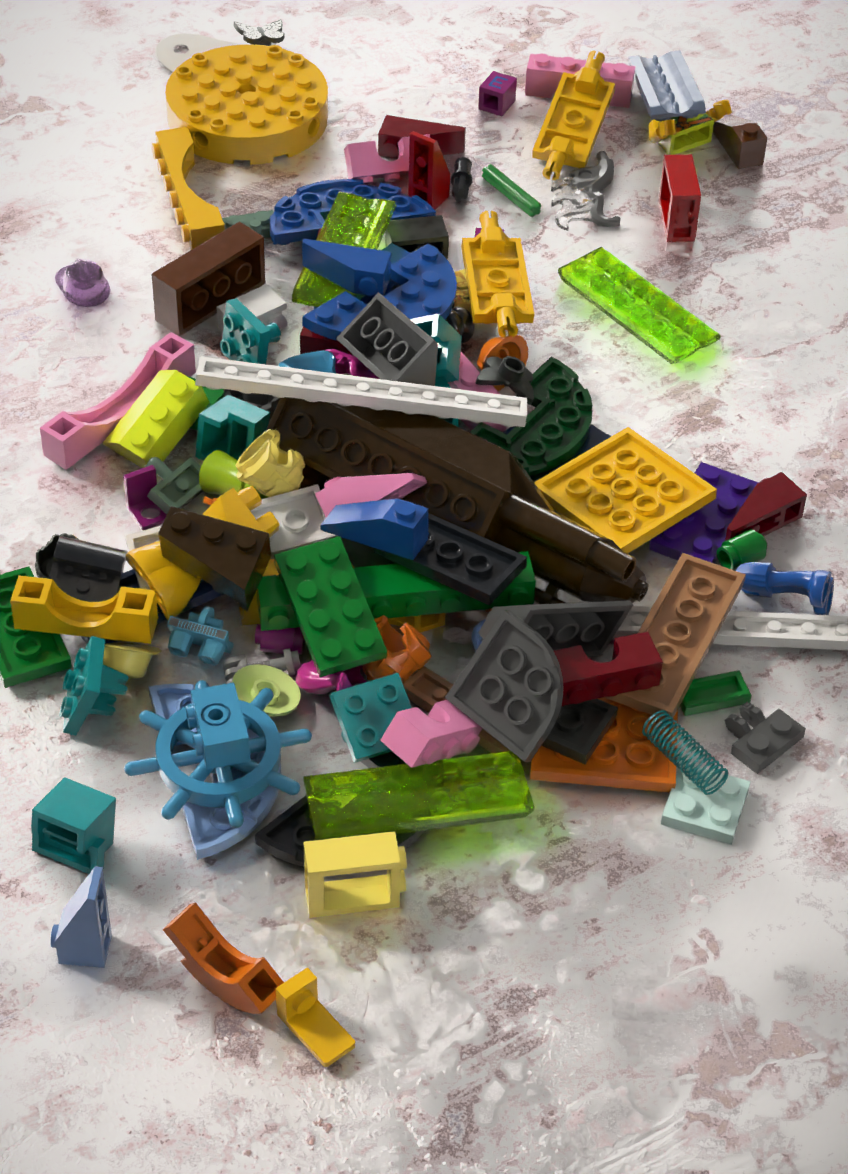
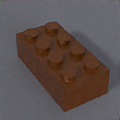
(207, 277)

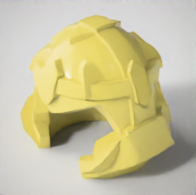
(269, 467)

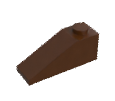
(741, 140)

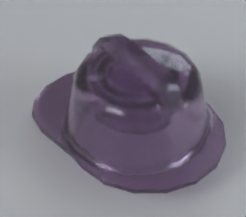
(83, 283)

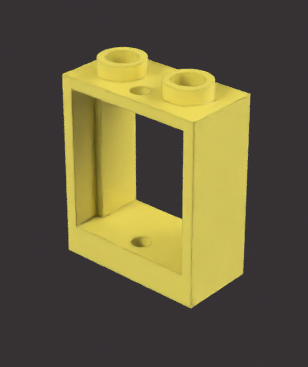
(351, 856)

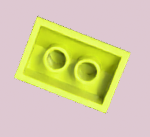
(158, 418)

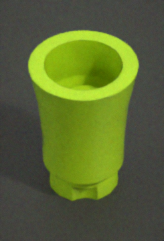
(219, 474)

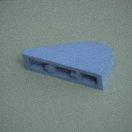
(84, 925)

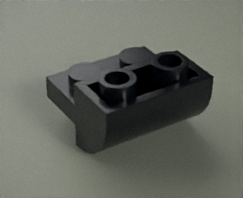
(87, 569)

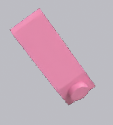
(367, 488)

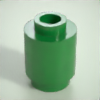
(741, 549)

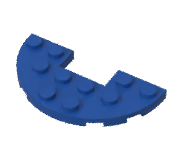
(306, 211)
(425, 290)

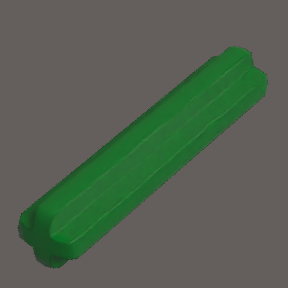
(511, 190)

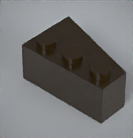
(217, 551)

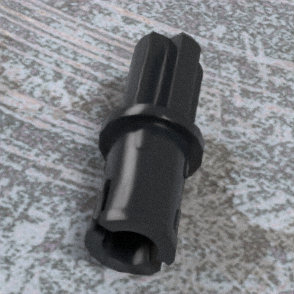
(461, 178)

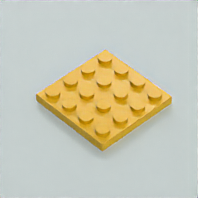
(625, 490)

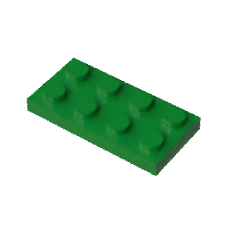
(330, 606)
(26, 653)

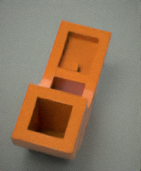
(221, 968)

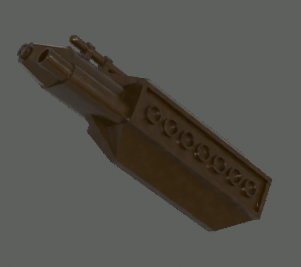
(465, 485)

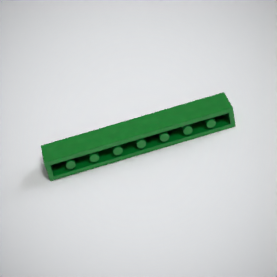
(395, 593)

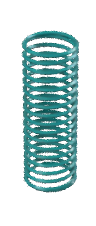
(656, 731)

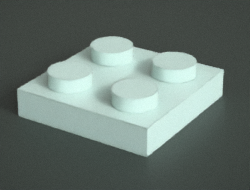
(706, 815)

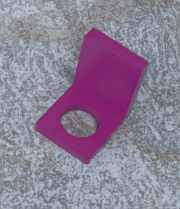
(137, 487)

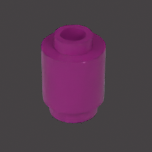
(278, 640)

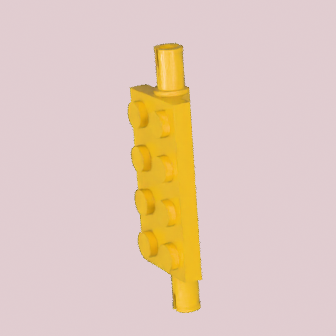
(574, 118)
(497, 277)

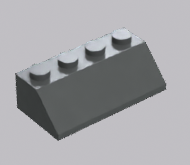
(391, 344)
(569, 623)

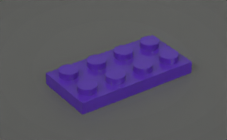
(707, 527)

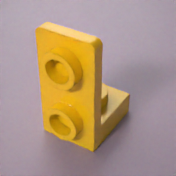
(310, 1021)

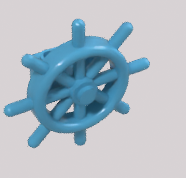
(218, 747)

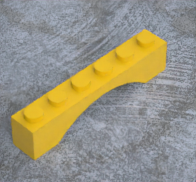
(175, 159)

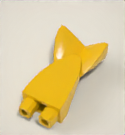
(174, 585)

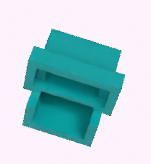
(448, 345)
(229, 427)
(74, 825)

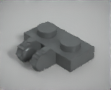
(766, 740)

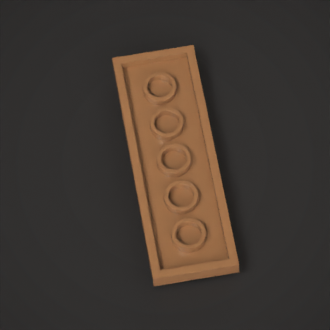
(684, 628)

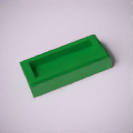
(715, 693)

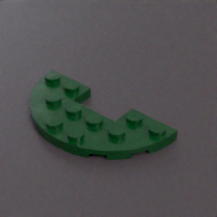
(554, 427)

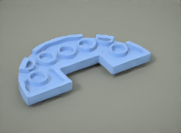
(209, 825)

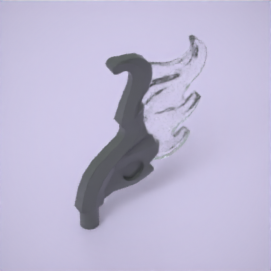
(582, 196)

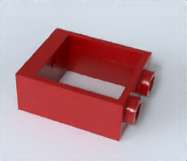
(679, 197)

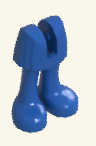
(765, 580)

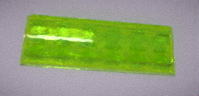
(352, 223)
(637, 305)
(418, 797)

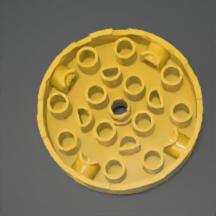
(248, 103)

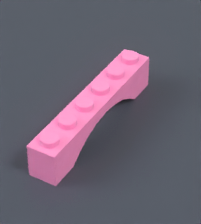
(77, 433)

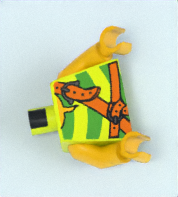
(687, 133)

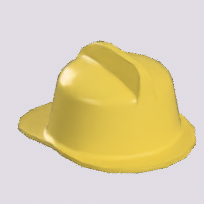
(129, 658)

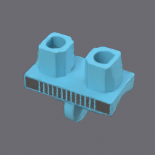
(199, 630)

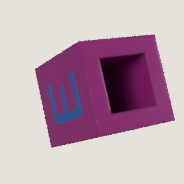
(497, 93)

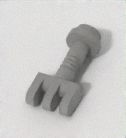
(289, 662)

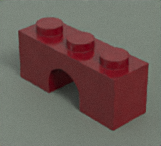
(632, 668)

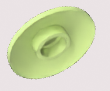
(255, 677)

